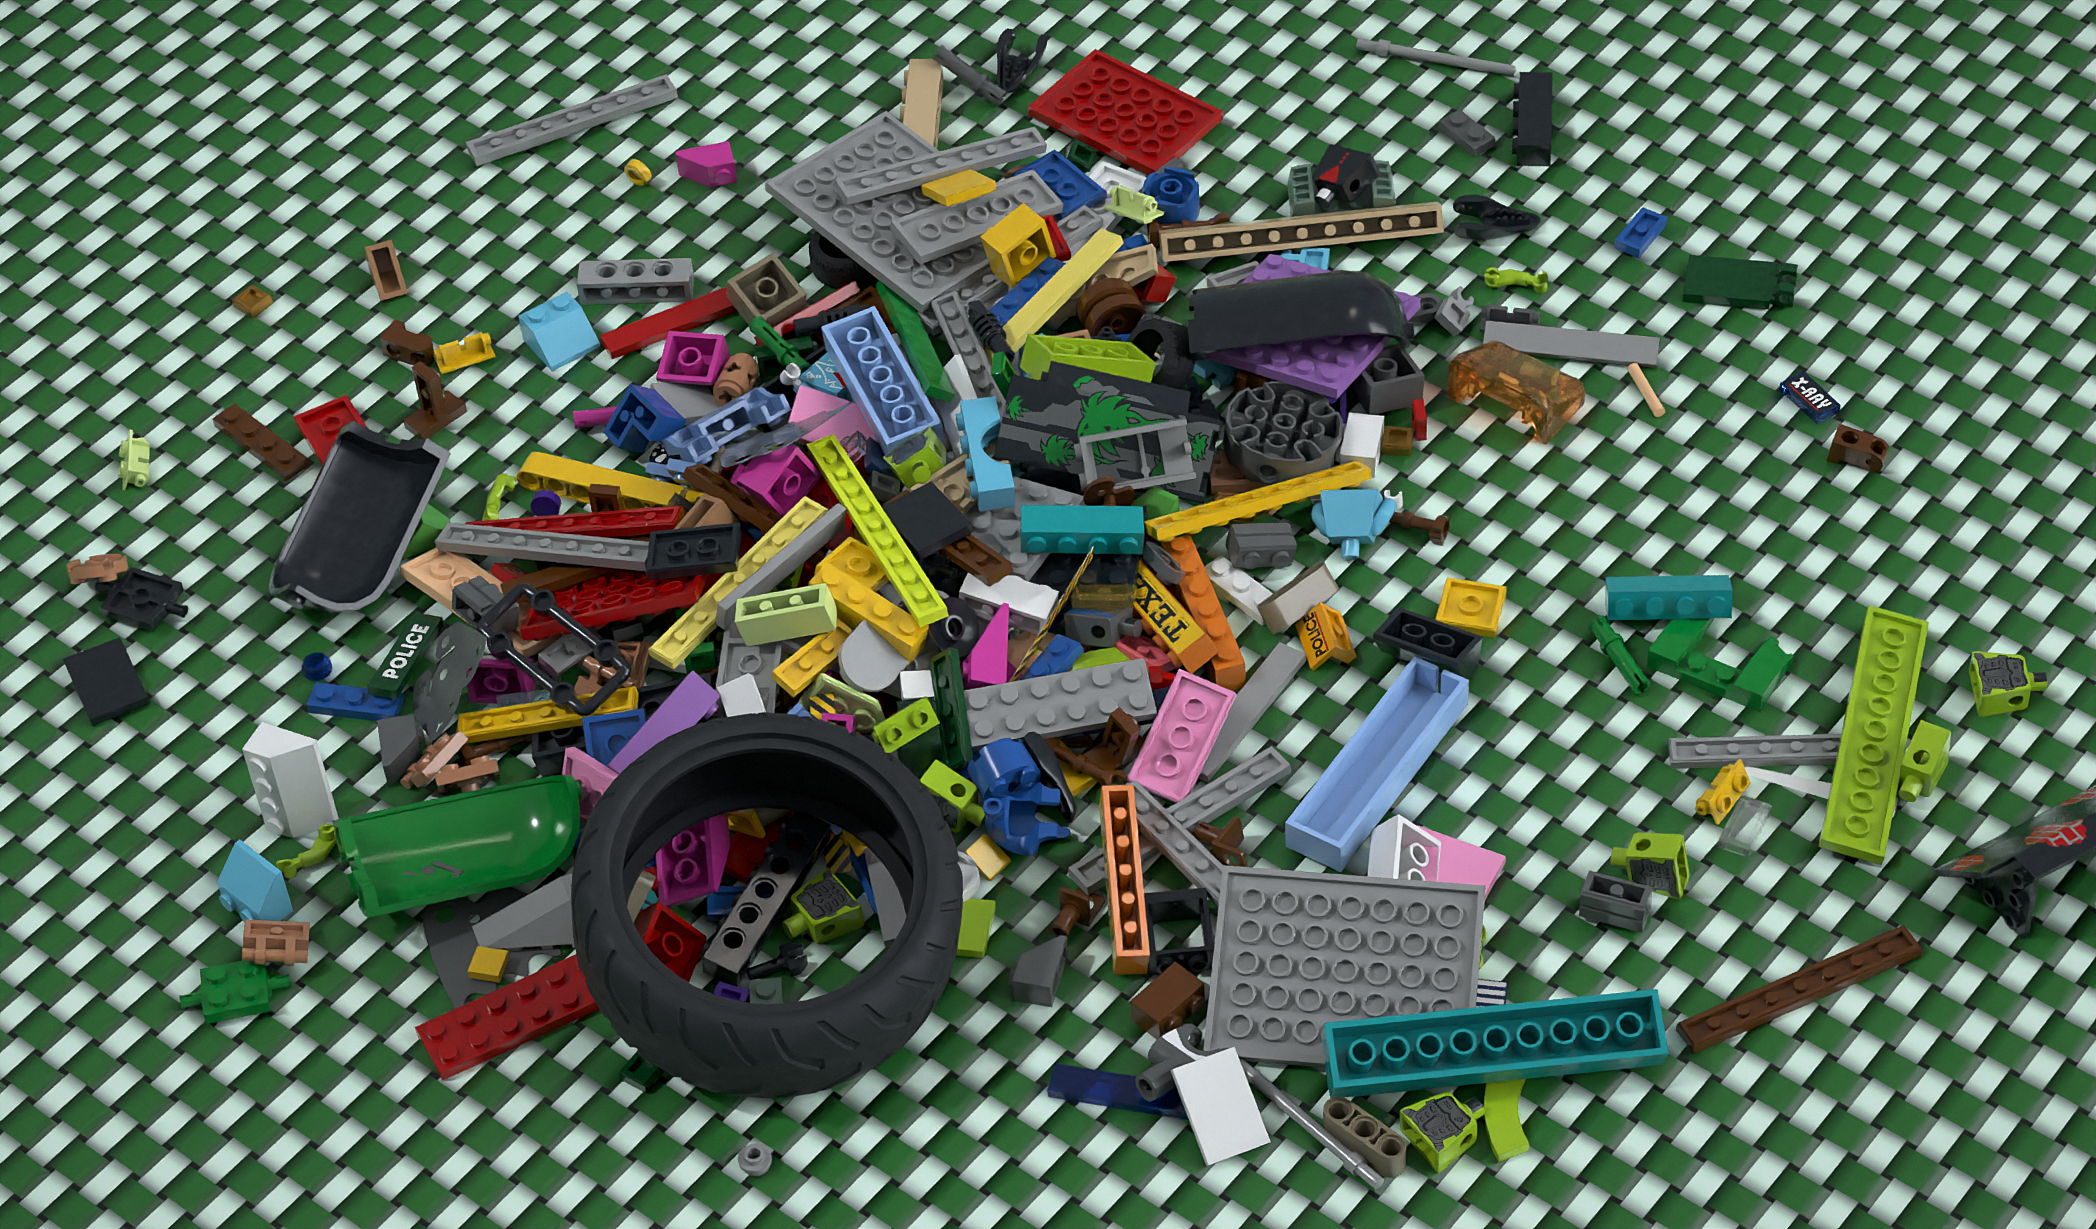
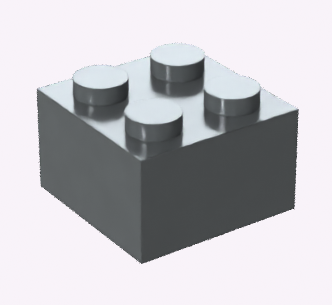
(1389, 381)

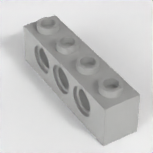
(635, 281)

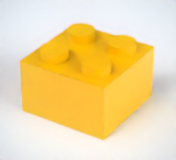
(1017, 245)

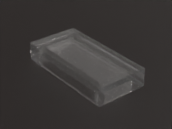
(1744, 826)

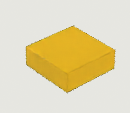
(488, 964)

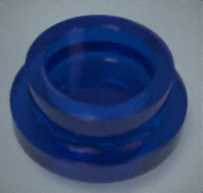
(316, 666)

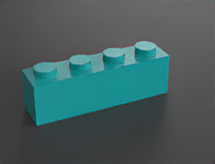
(1080, 528)
(1668, 597)

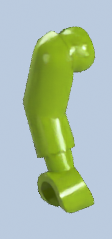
(1496, 278)
(501, 483)
(317, 853)

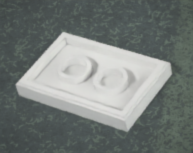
(1220, 1106)

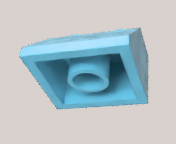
(558, 331)
(253, 886)

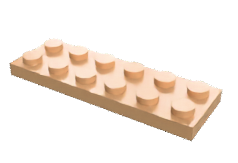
(440, 571)

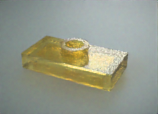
(1104, 596)

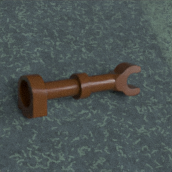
(1154, 227)
(1438, 528)
(501, 745)
(1081, 764)

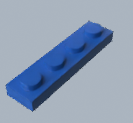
(1025, 290)

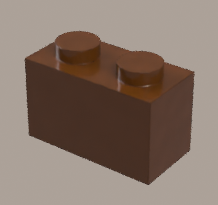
(1167, 1001)

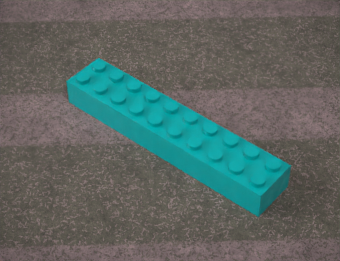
(1494, 1043)

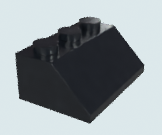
(1446, 646)

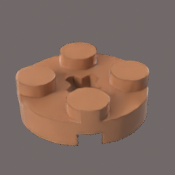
(103, 566)

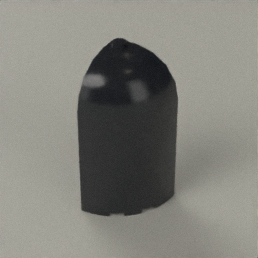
(1295, 311)
(356, 521)

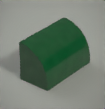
(767, 360)

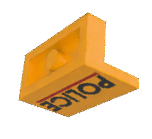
(1324, 635)

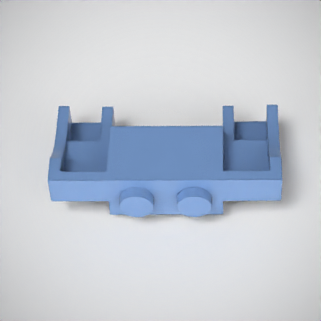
(729, 422)

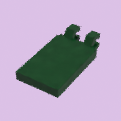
(1739, 282)

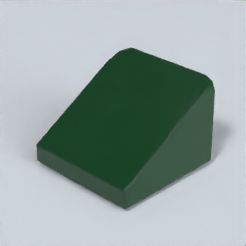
(1080, 155)

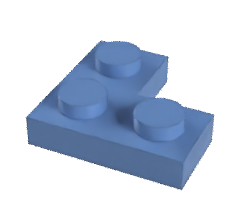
(669, 473)

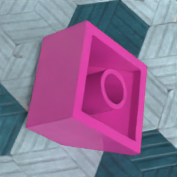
(693, 358)
(780, 478)
(497, 678)

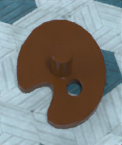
(1109, 496)

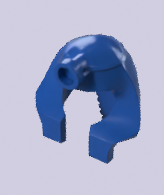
(1013, 820)

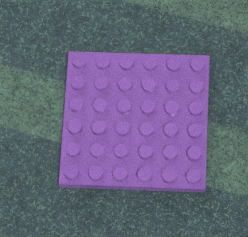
(1315, 364)

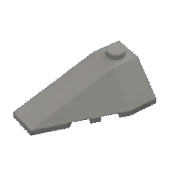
(533, 921)

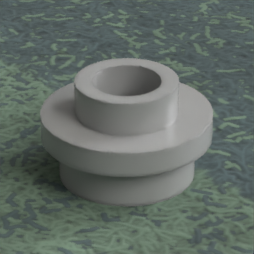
(757, 1166)

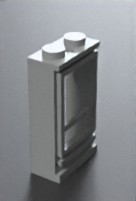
(1174, 450)

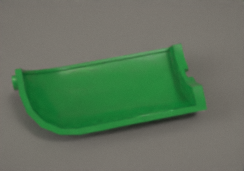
(492, 833)

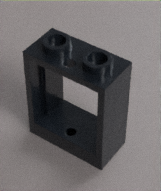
(1190, 905)

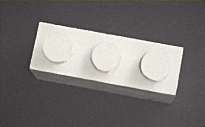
(1028, 602)

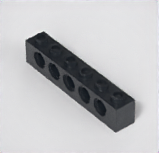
(731, 964)

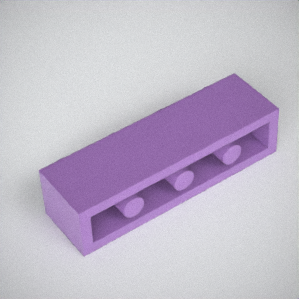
(681, 710)

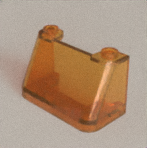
(1520, 381)

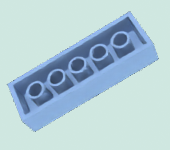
(879, 379)

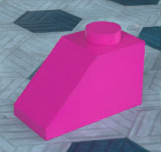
(708, 164)

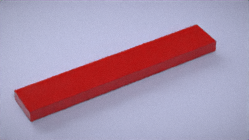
(656, 327)

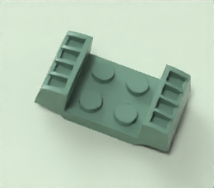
(1303, 192)

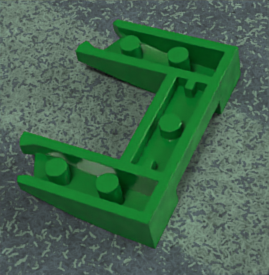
(1752, 687)

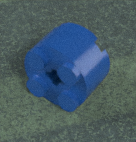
(1175, 194)
(1003, 769)

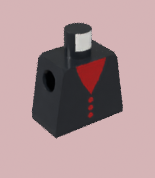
(1343, 175)

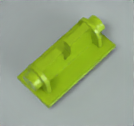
(905, 725)

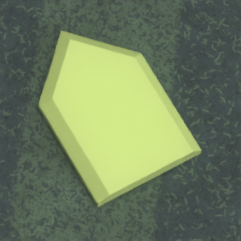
(847, 702)

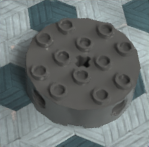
(1280, 432)

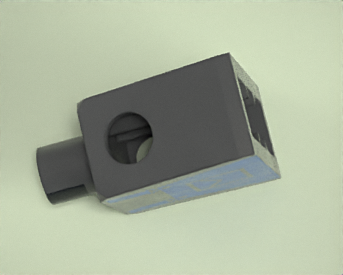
(1101, 627)

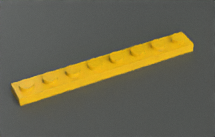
(1248, 503)

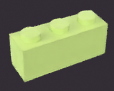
(786, 614)

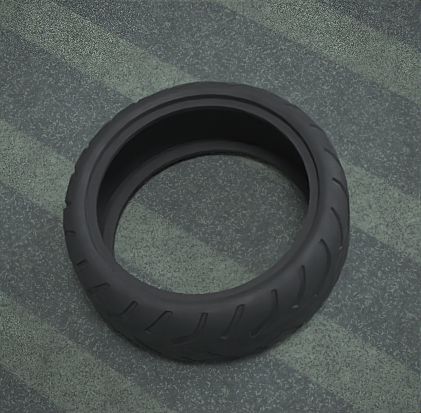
(772, 765)

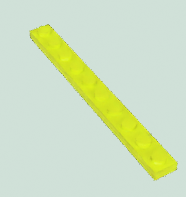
(877, 531)

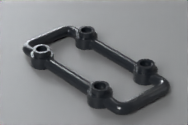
(561, 693)

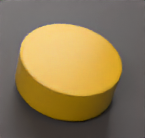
(637, 172)

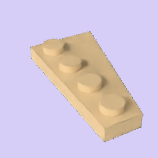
(1130, 265)
(954, 482)

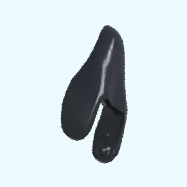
(1014, 70)
(1495, 218)
(1051, 773)

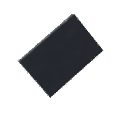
(927, 520)
(693, 551)
(106, 681)

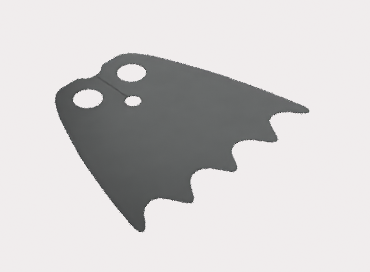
(787, 434)
(454, 943)

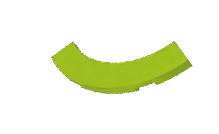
(1503, 1119)

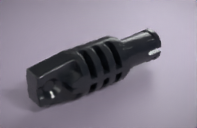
(813, 324)
(989, 329)

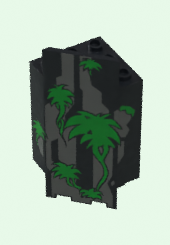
(1070, 401)

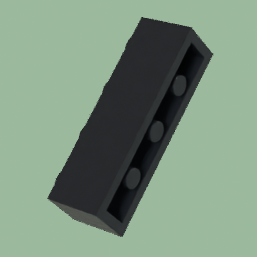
(1533, 120)

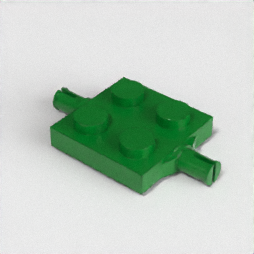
(234, 991)

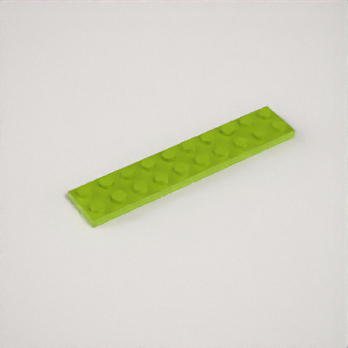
(1874, 735)

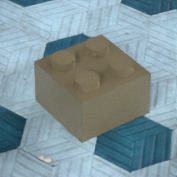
(766, 291)

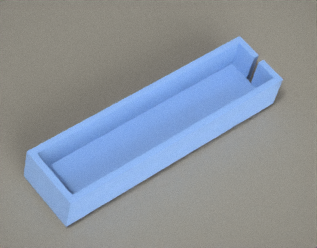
(1376, 764)

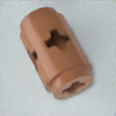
(735, 378)

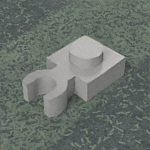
(1453, 312)

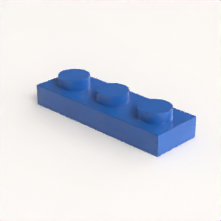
(352, 703)

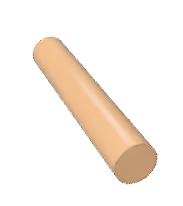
(1646, 390)

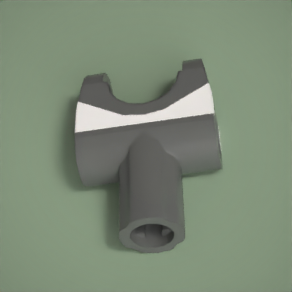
(1167, 1054)

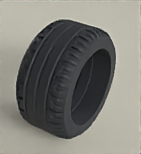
(831, 270)
(1178, 362)

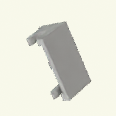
(564, 654)

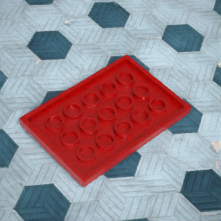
(1125, 112)
(615, 597)

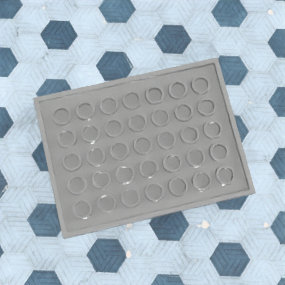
(864, 227)
(1334, 950)

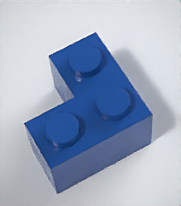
(641, 418)

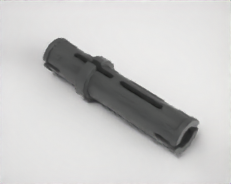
(979, 82)

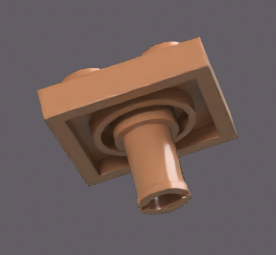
(467, 777)

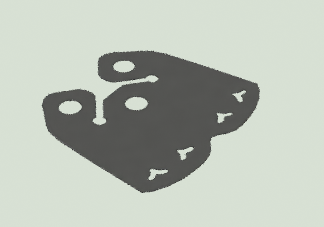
(435, 709)

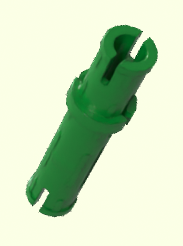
(785, 353)
(1613, 645)

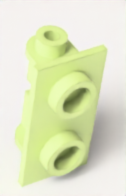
(1133, 205)
(135, 464)

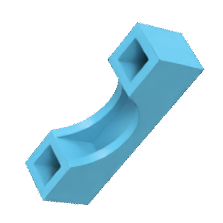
(991, 479)

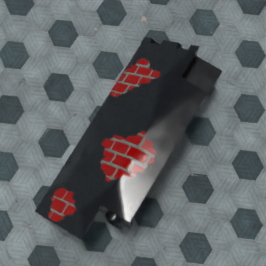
(2011, 864)

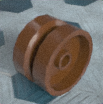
(1109, 304)

